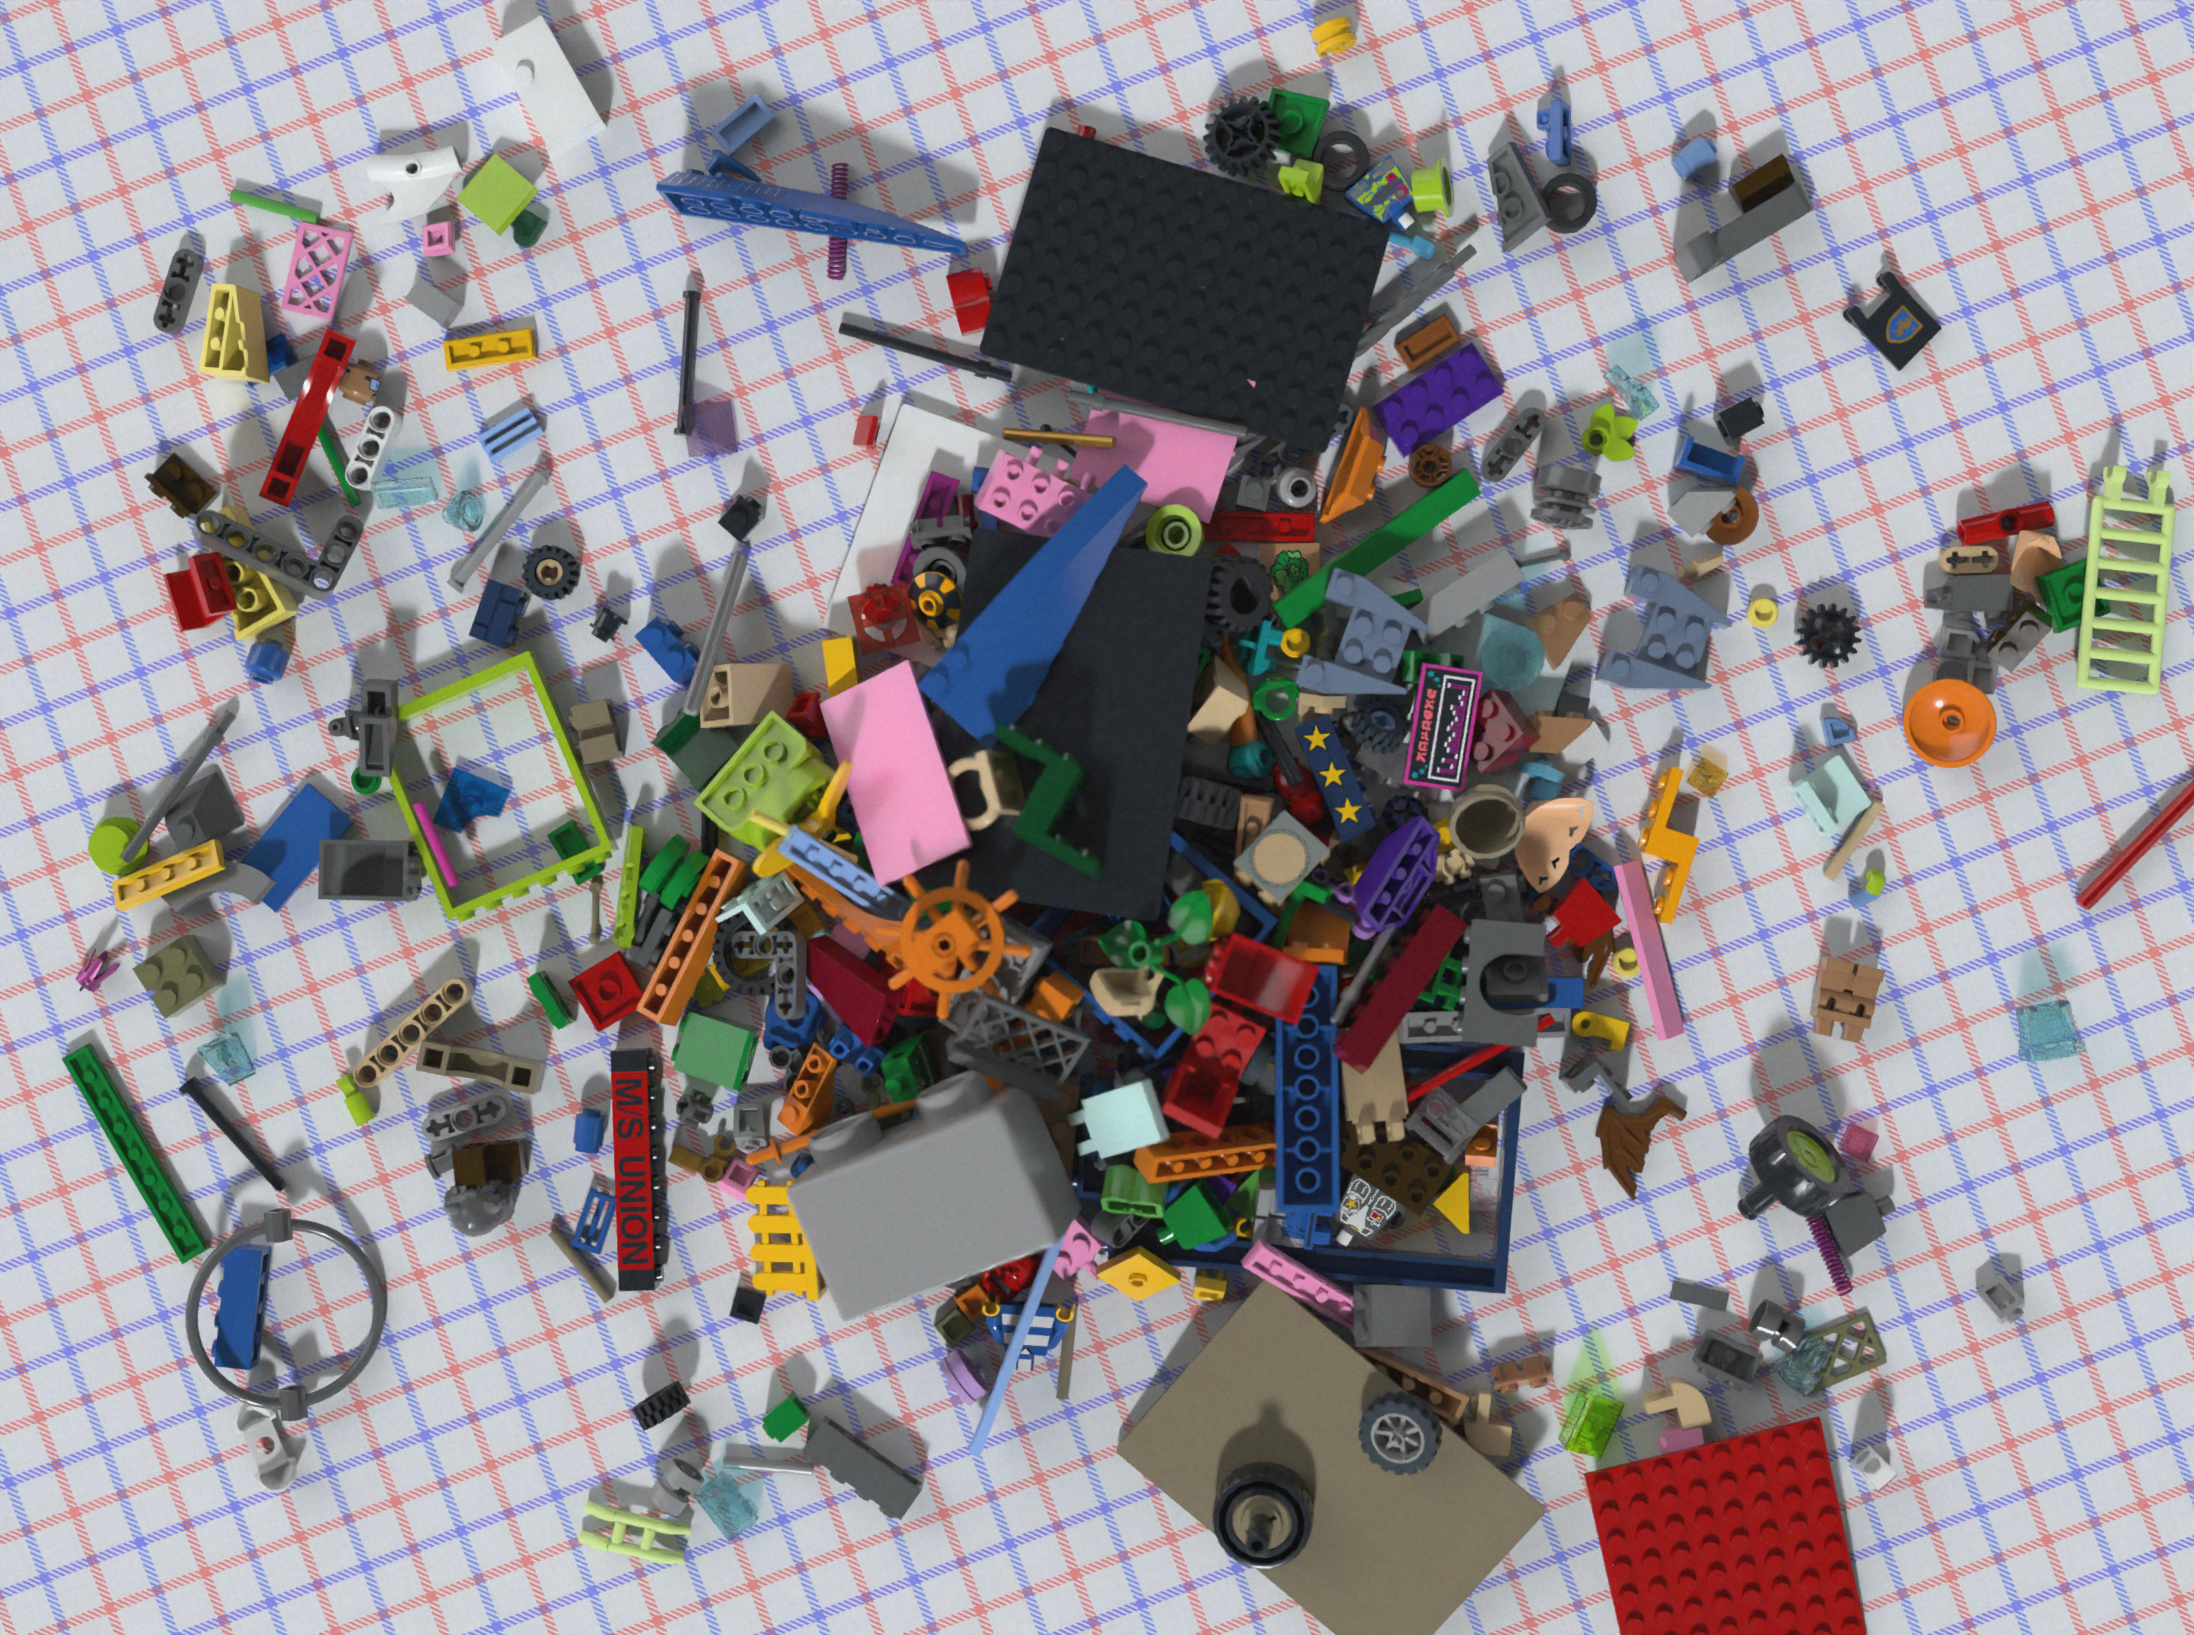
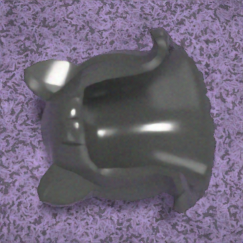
(477, 1211)

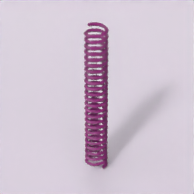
(844, 178)
(1838, 1284)

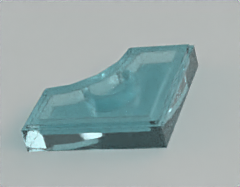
(1632, 393)

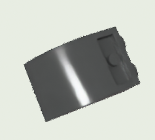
(369, 870)

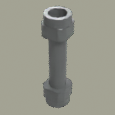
(652, 904)

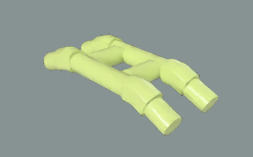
(650, 1527)

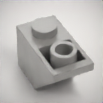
(1699, 505)

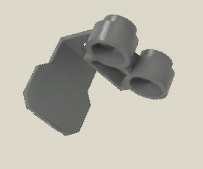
(797, 1057)

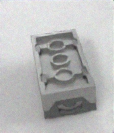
(1012, 979)

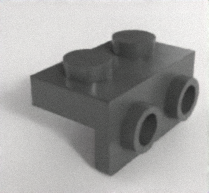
(1504, 896)
(1727, 1359)

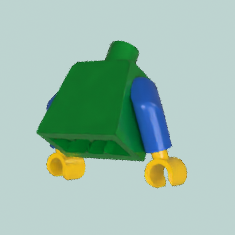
(1197, 1218)

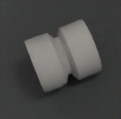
(673, 1490)

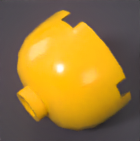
(1224, 907)

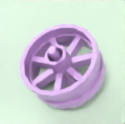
(963, 1376)

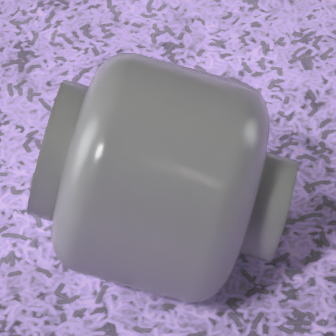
(1286, 487)

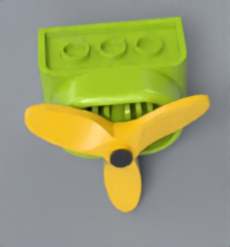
(784, 779)

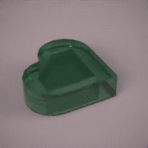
(527, 229)

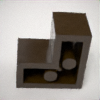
(487, 1161)

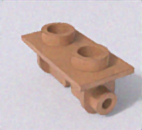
(1510, 1378)

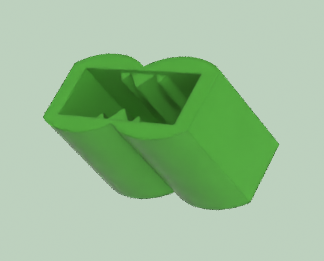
(1129, 1192)

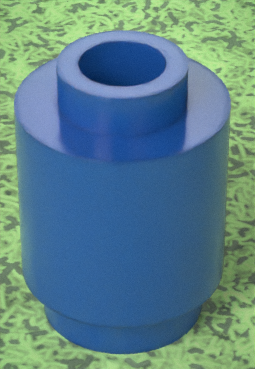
(589, 1131)

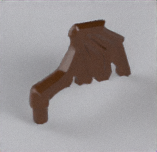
(1599, 947)
(1625, 1140)

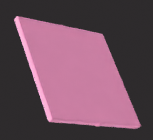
(1175, 460)

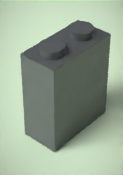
(1392, 1316)

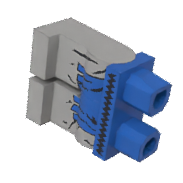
(1285, 1228)

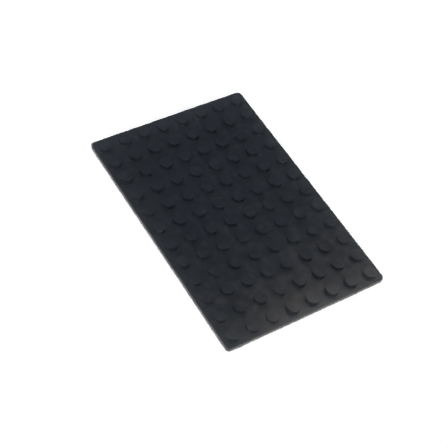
(1185, 289)
(1113, 703)

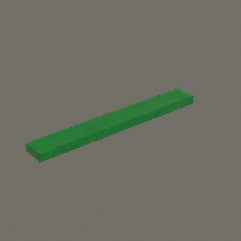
(1379, 545)
(136, 1153)

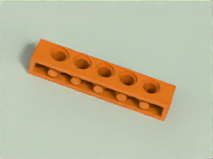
(1200, 1155)

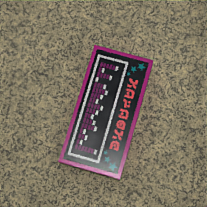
(1442, 727)

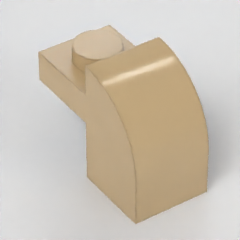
(1685, 1399)
(1486, 1434)

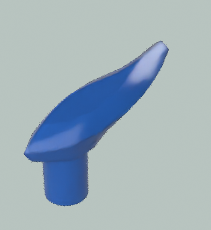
(722, 159)

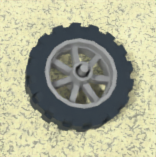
(1387, 1453)

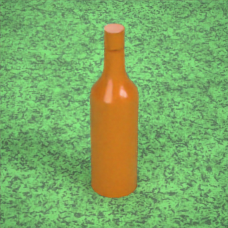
(1244, 727)

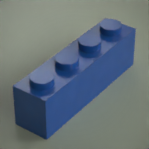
(241, 1307)

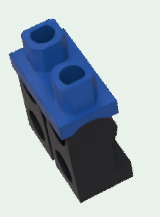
(865, 1060)

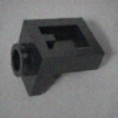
(742, 517)

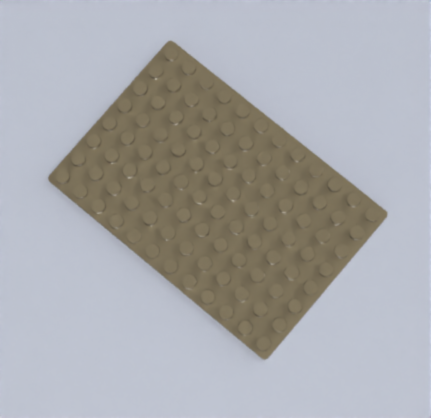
(1292, 1393)

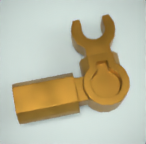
(691, 1161)

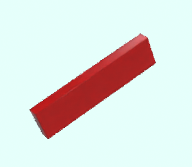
(1260, 527)

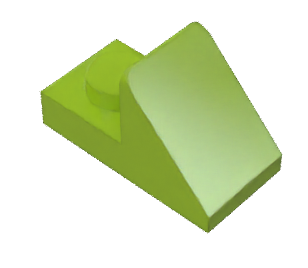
(1302, 180)

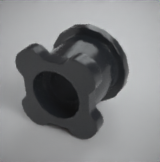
(607, 624)

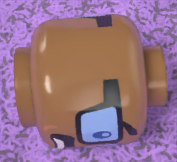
(360, 382)

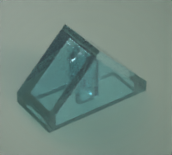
(228, 1058)

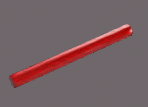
(2137, 848)

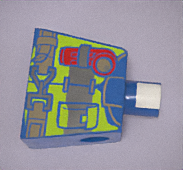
(1383, 195)

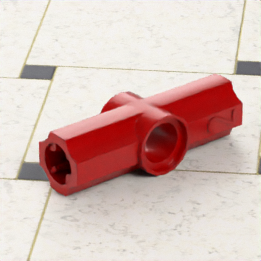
(1988, 526)

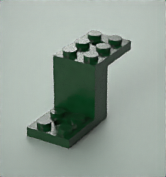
(1049, 800)

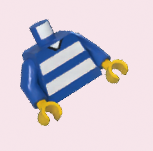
(1045, 1332)

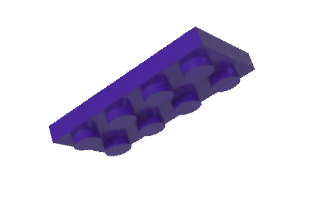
(1437, 400)

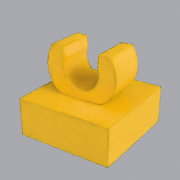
(1209, 1288)

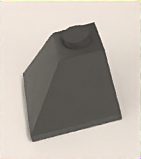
(201, 814)

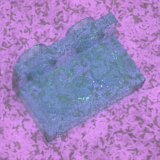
(726, 1505)

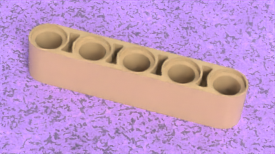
(400, 1037)

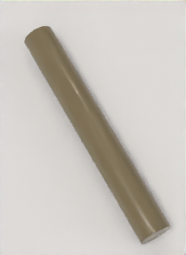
(581, 1265)
(1066, 1360)

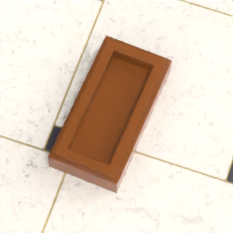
(1427, 342)

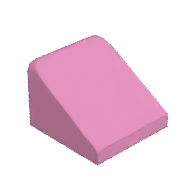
(738, 1179)

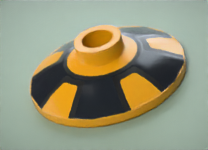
(943, 595)

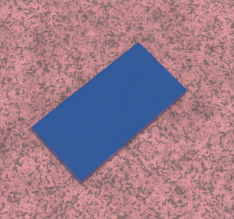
(291, 844)

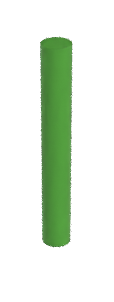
(275, 206)

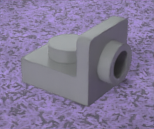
(749, 1126)
(2002, 1299)

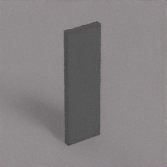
(1699, 1295)

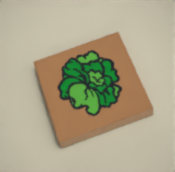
(1289, 564)

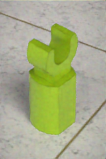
(356, 1100)

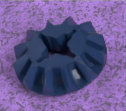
(1396, 806)

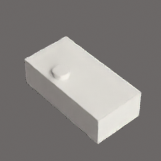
(548, 86)

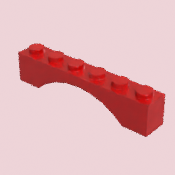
(307, 416)

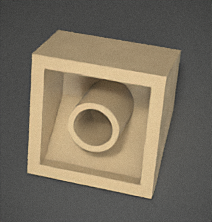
(1216, 702)

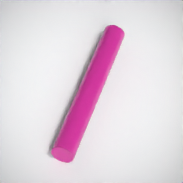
(436, 844)

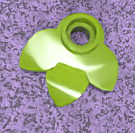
(1613, 434)

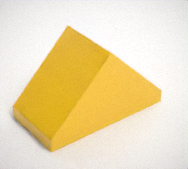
(1455, 1201)

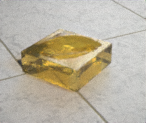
(1707, 778)

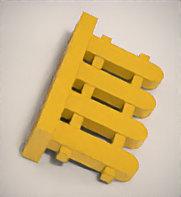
(794, 1251)

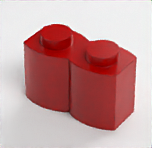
(970, 299)

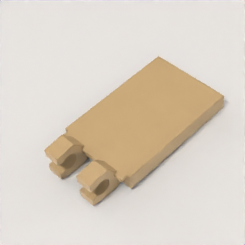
(1376, 1094)

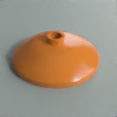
(1935, 737)

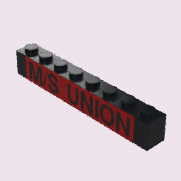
(635, 1169)

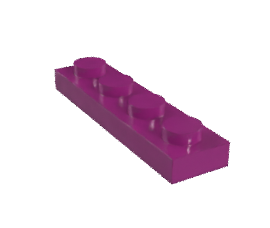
(933, 504)

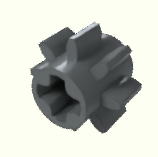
(694, 1109)

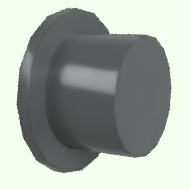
(945, 560)

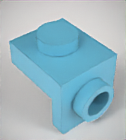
(1547, 779)

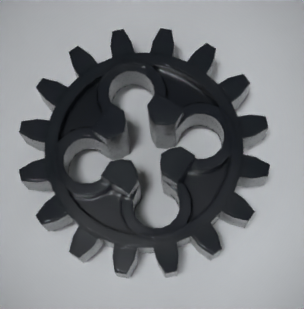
(1830, 620)

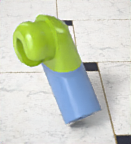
(1872, 891)

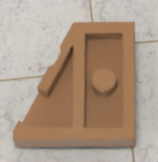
(1559, 627)

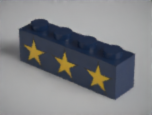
(1335, 777)

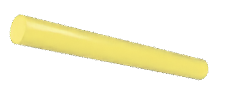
(783, 828)

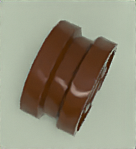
(1426, 454)

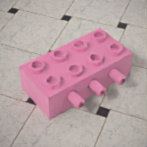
(1031, 496)

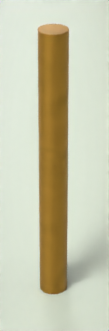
(1059, 437)

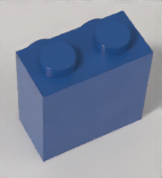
(666, 646)

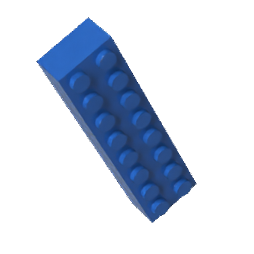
(1307, 1104)

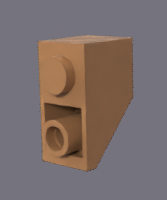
(1556, 731)

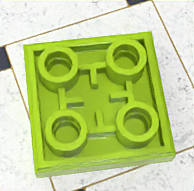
(497, 194)

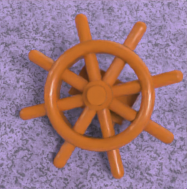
(950, 937)

